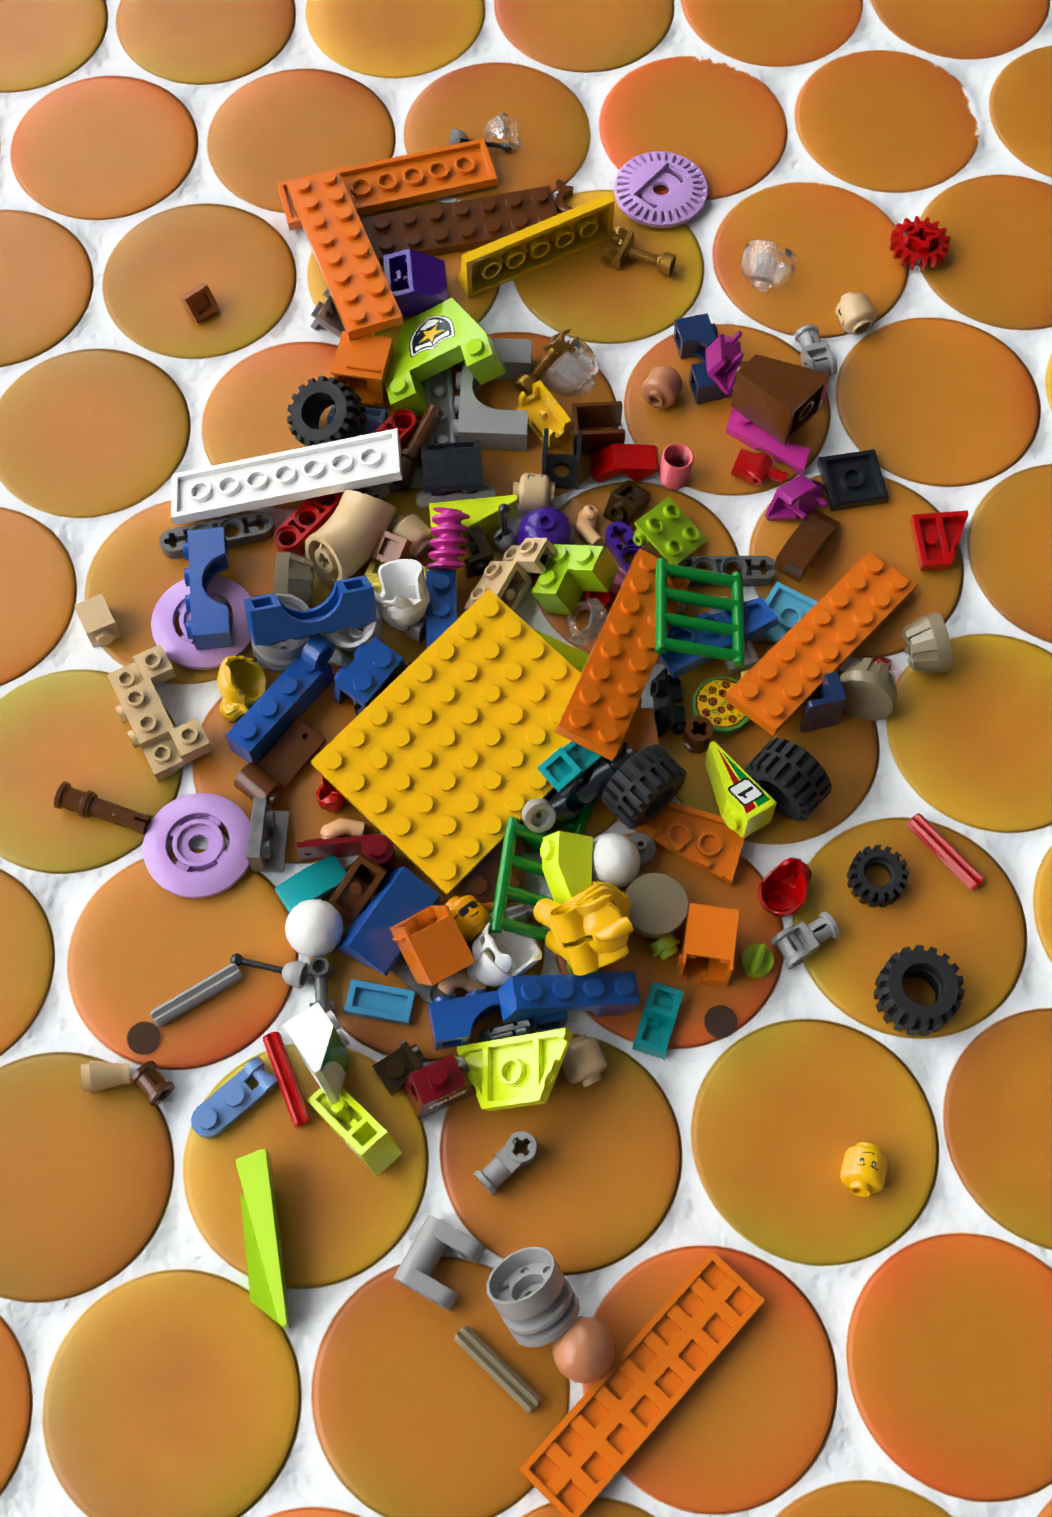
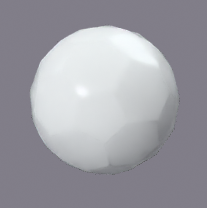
(615, 860)
(314, 928)

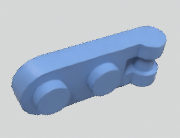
(232, 1100)

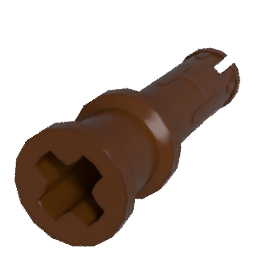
(412, 453)
(89, 804)

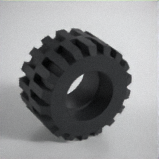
(311, 403)
(790, 778)
(643, 786)
(933, 970)

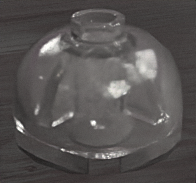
(766, 265)
(574, 372)

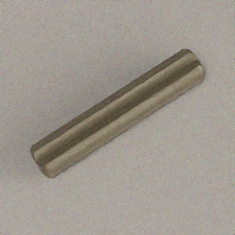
(497, 1369)

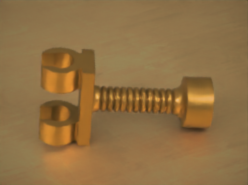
(625, 240)
(554, 350)

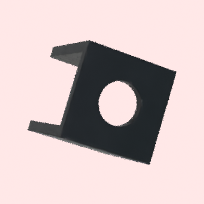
(573, 462)

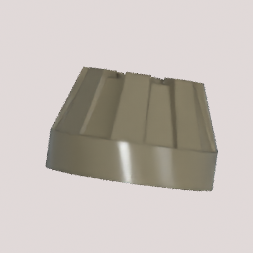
(294, 576)
(928, 644)
(869, 690)
(657, 905)

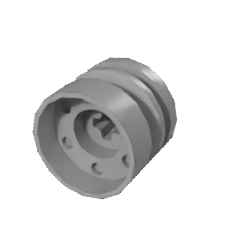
(282, 654)
(533, 1296)

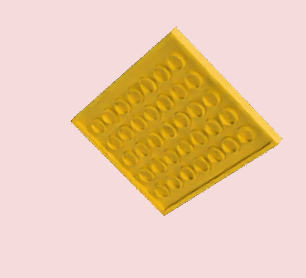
(456, 741)

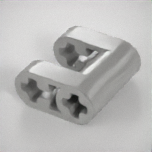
(424, 1255)

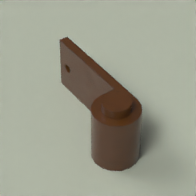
(280, 764)

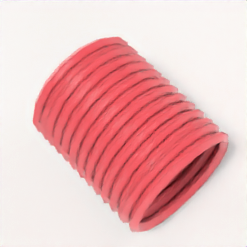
(675, 455)

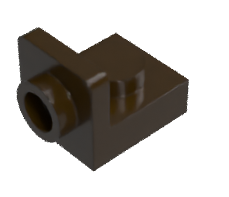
(626, 502)
(479, 552)
(398, 1065)

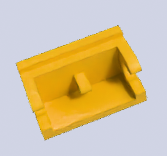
(545, 413)

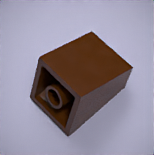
(778, 395)

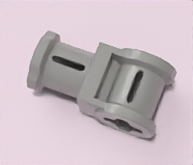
(815, 353)
(803, 940)
(506, 1162)

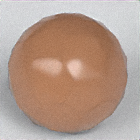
(585, 1351)

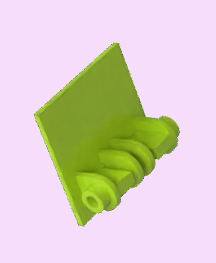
(668, 532)

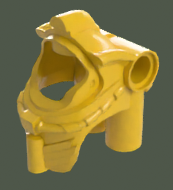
(594, 912)

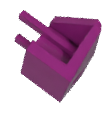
(723, 360)
(796, 499)

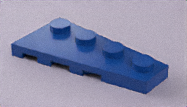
(757, 620)

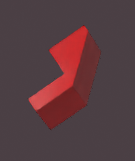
(633, 460)

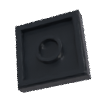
(852, 480)

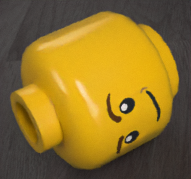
(864, 1169)

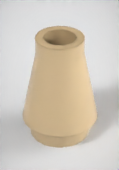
(103, 1075)

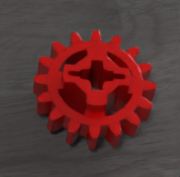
(919, 243)

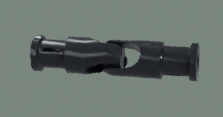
(588, 786)

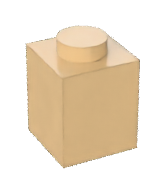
(97, 621)

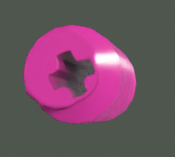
(448, 539)

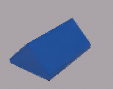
(395, 900)

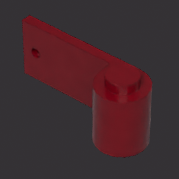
(374, 846)

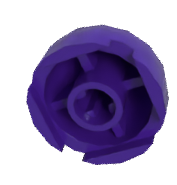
(546, 523)

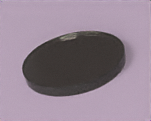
(720, 1021)
(143, 1038)

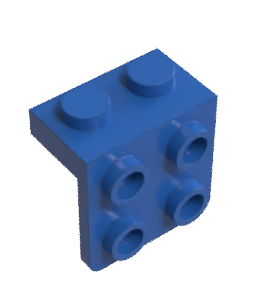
(367, 673)

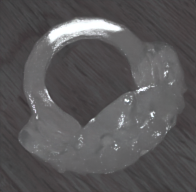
(503, 124)
(597, 618)

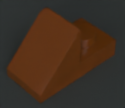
(357, 887)

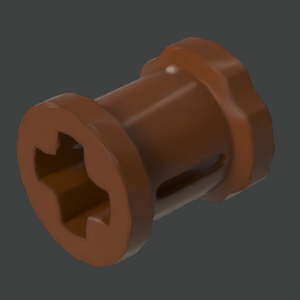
(697, 742)
(152, 1083)

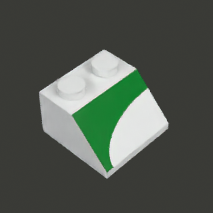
(321, 1047)

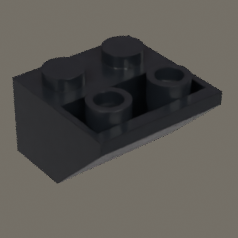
(452, 467)

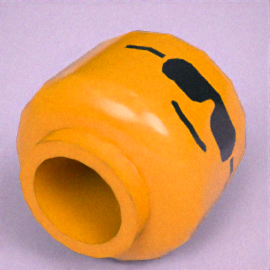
(469, 916)

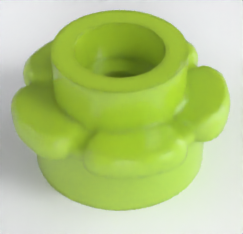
(665, 946)

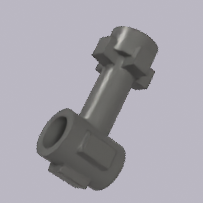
(321, 972)

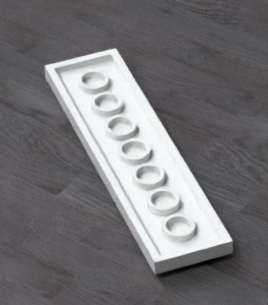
(286, 476)

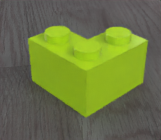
(572, 572)

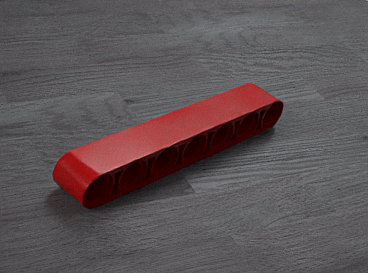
(313, 509)

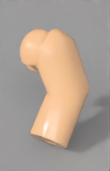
(586, 523)
(343, 826)
(458, 980)

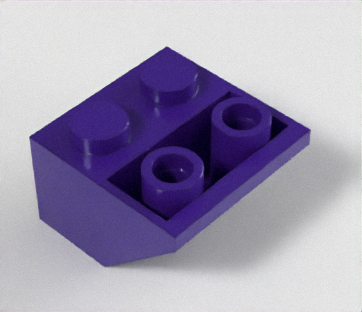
(416, 281)

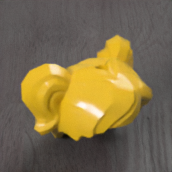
(240, 685)

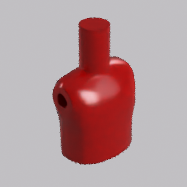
(756, 468)

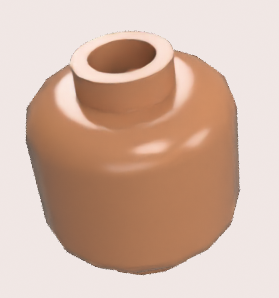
(662, 387)

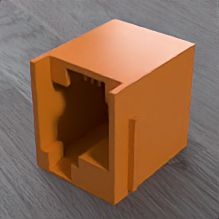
(364, 366)
(432, 945)
(708, 945)

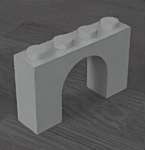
(493, 427)

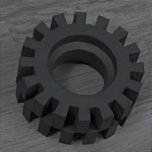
(886, 860)

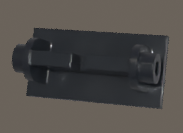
(665, 693)

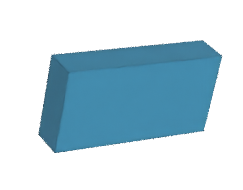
(380, 1002)

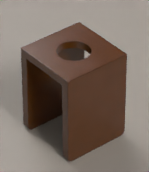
(596, 415)

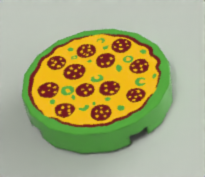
(710, 703)

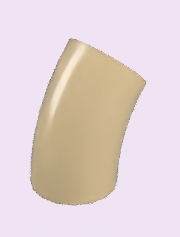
(348, 536)

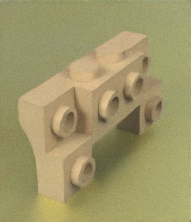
(509, 577)
(152, 729)

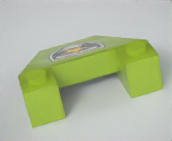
(433, 344)

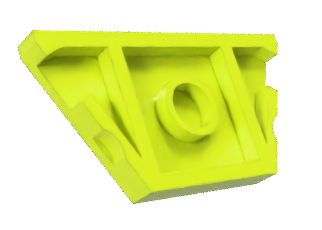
(516, 1068)

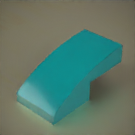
(568, 765)
(311, 882)
(657, 1020)

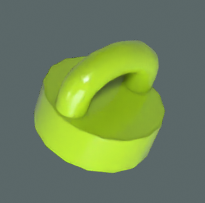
(757, 960)

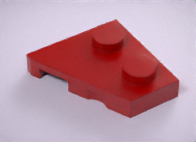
(937, 538)

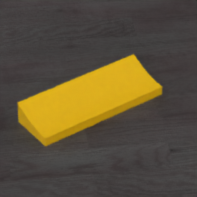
(536, 246)

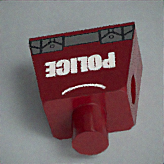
(438, 1086)

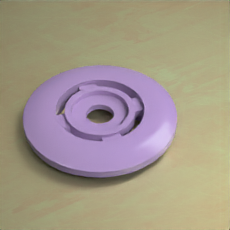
(642, 173)
(183, 650)
(197, 873)

